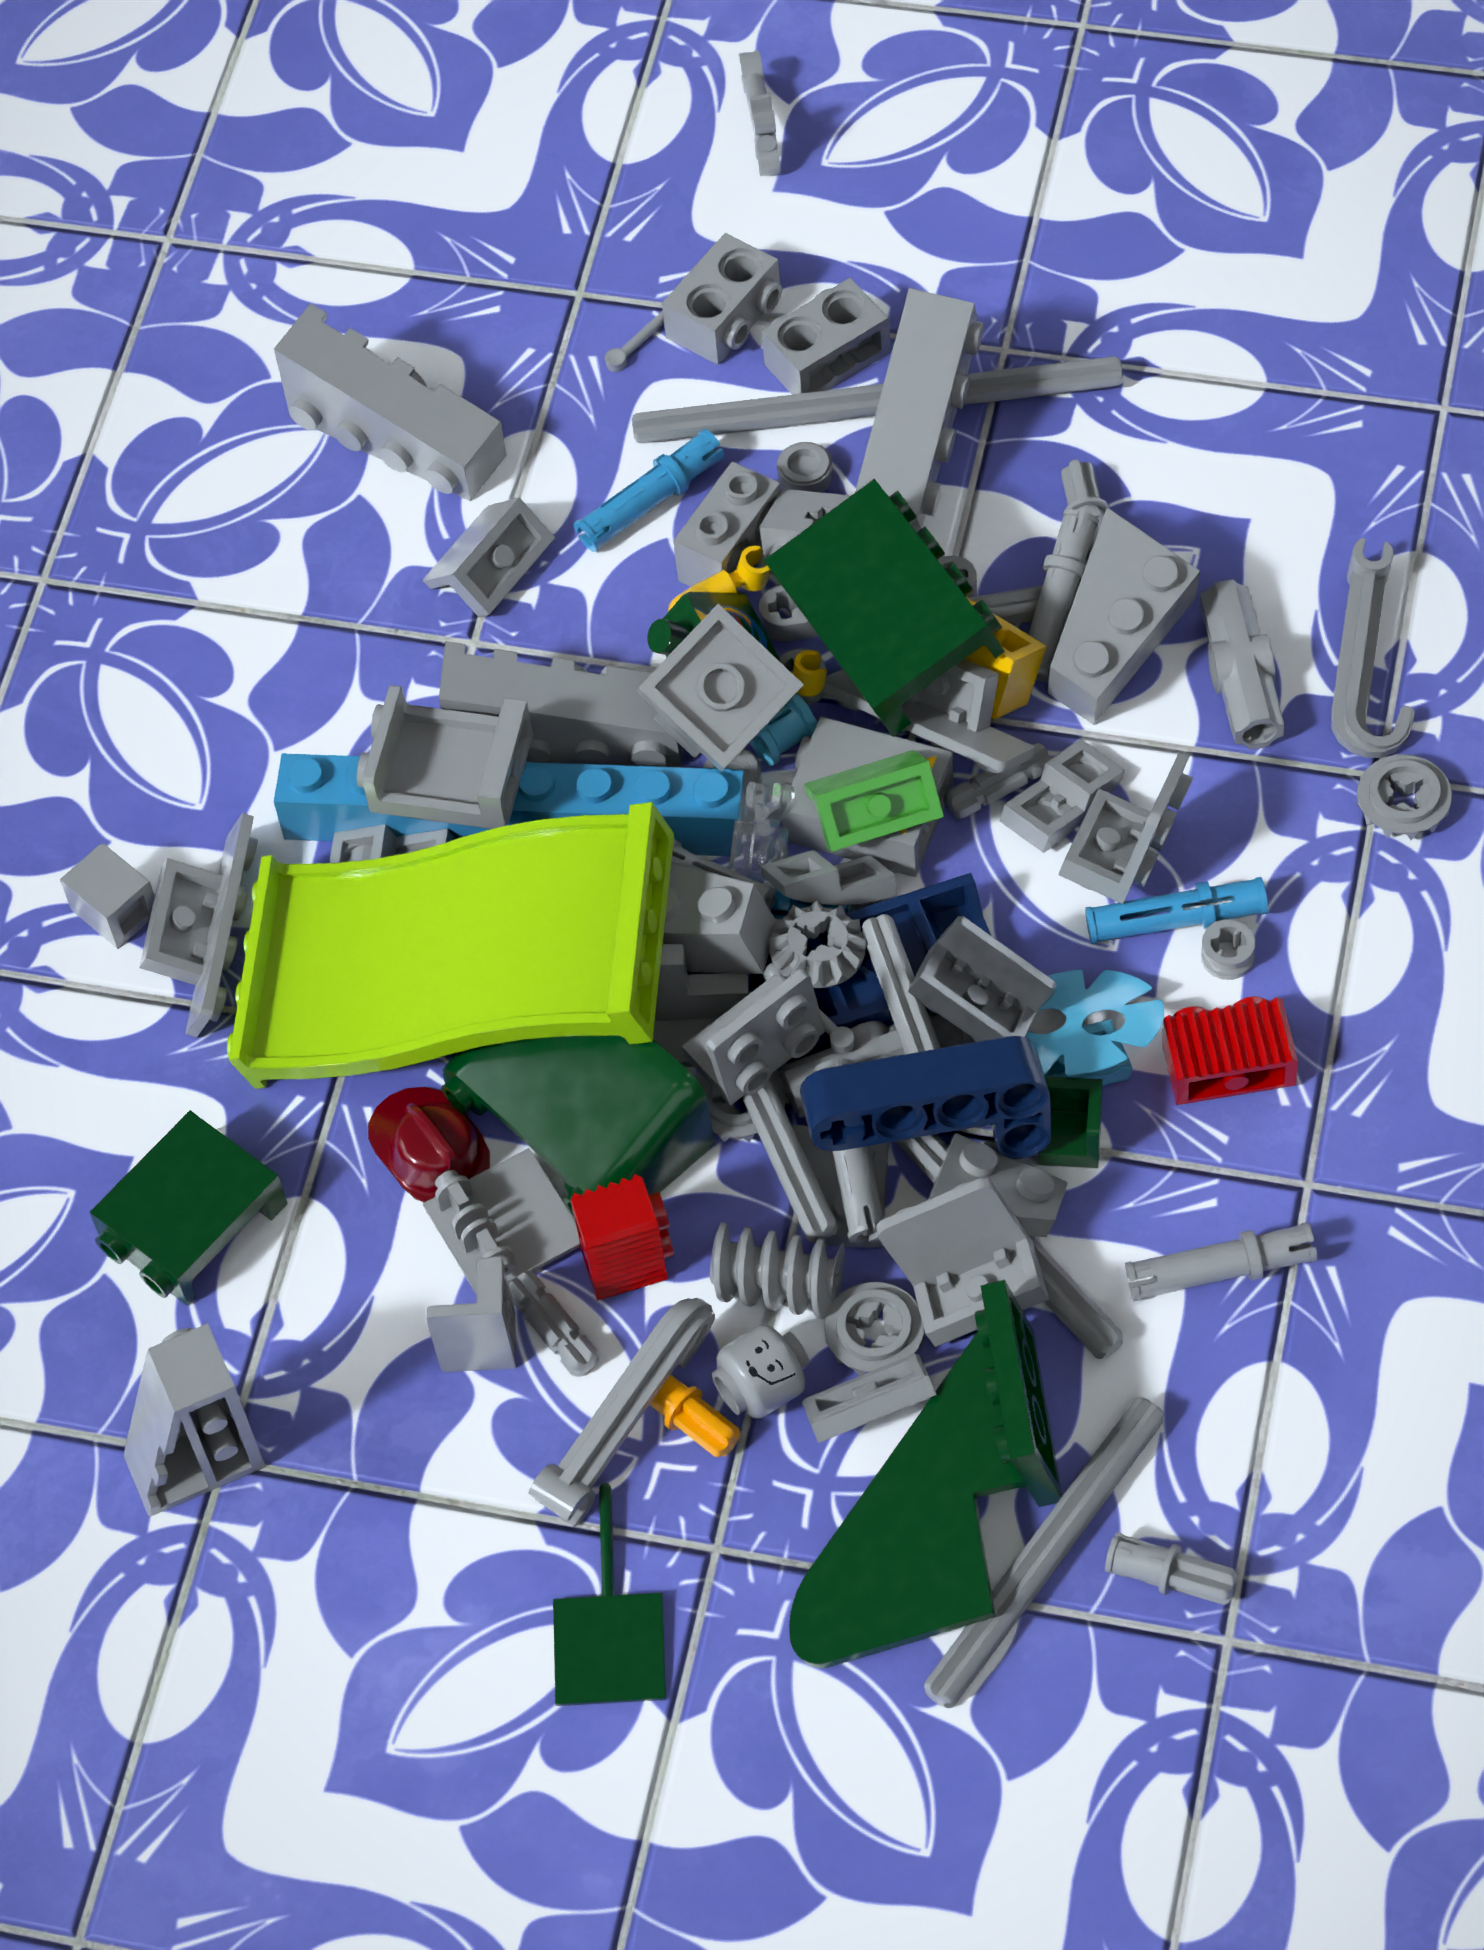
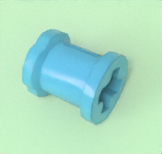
(784, 730)

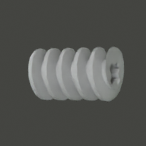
(775, 1272)

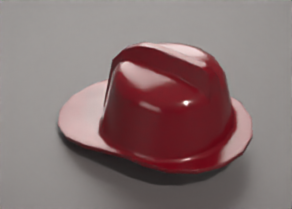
(423, 1137)

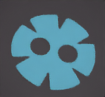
(1091, 1052)

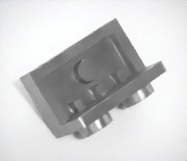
(980, 983)

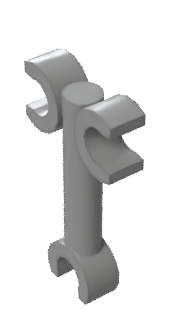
(760, 113)

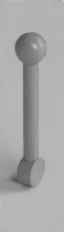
(617, 358)
(840, 1037)

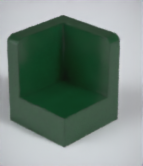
(1074, 1123)

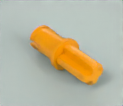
(687, 1411)

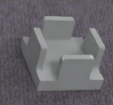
(718, 689)

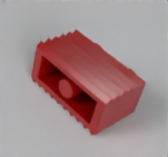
(1229, 1050)
(622, 1236)

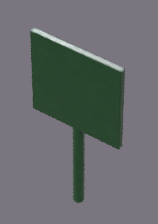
(608, 1643)

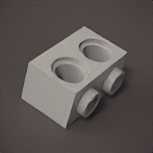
(722, 298)
(826, 339)
(724, 524)

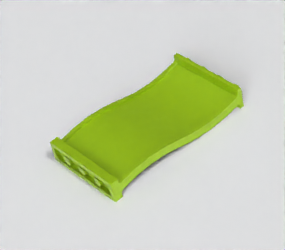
(454, 947)

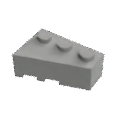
(1118, 616)
(187, 1423)

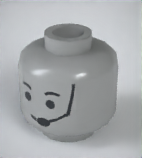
(760, 1371)

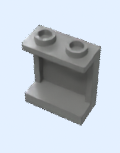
(445, 762)

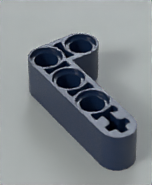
(934, 1094)

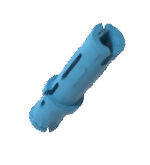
(666, 477)
(1246, 896)

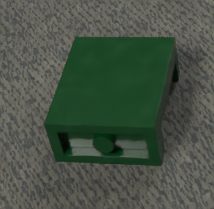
(184, 1206)

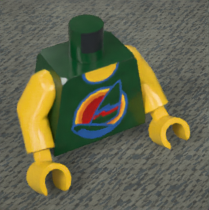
(699, 600)

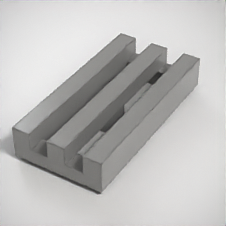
(868, 1397)

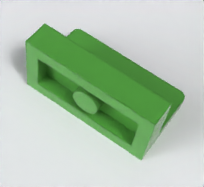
(875, 799)

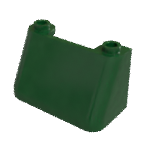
(589, 1106)

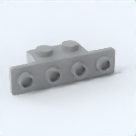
(951, 715)
(193, 923)

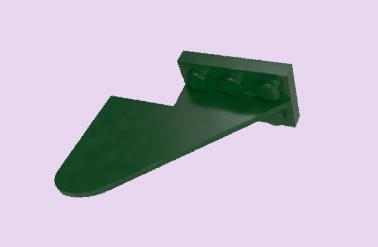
(913, 1542)

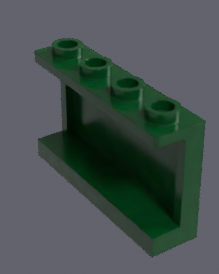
(883, 599)

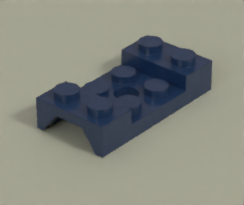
(920, 921)

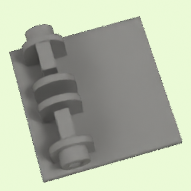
(505, 1214)

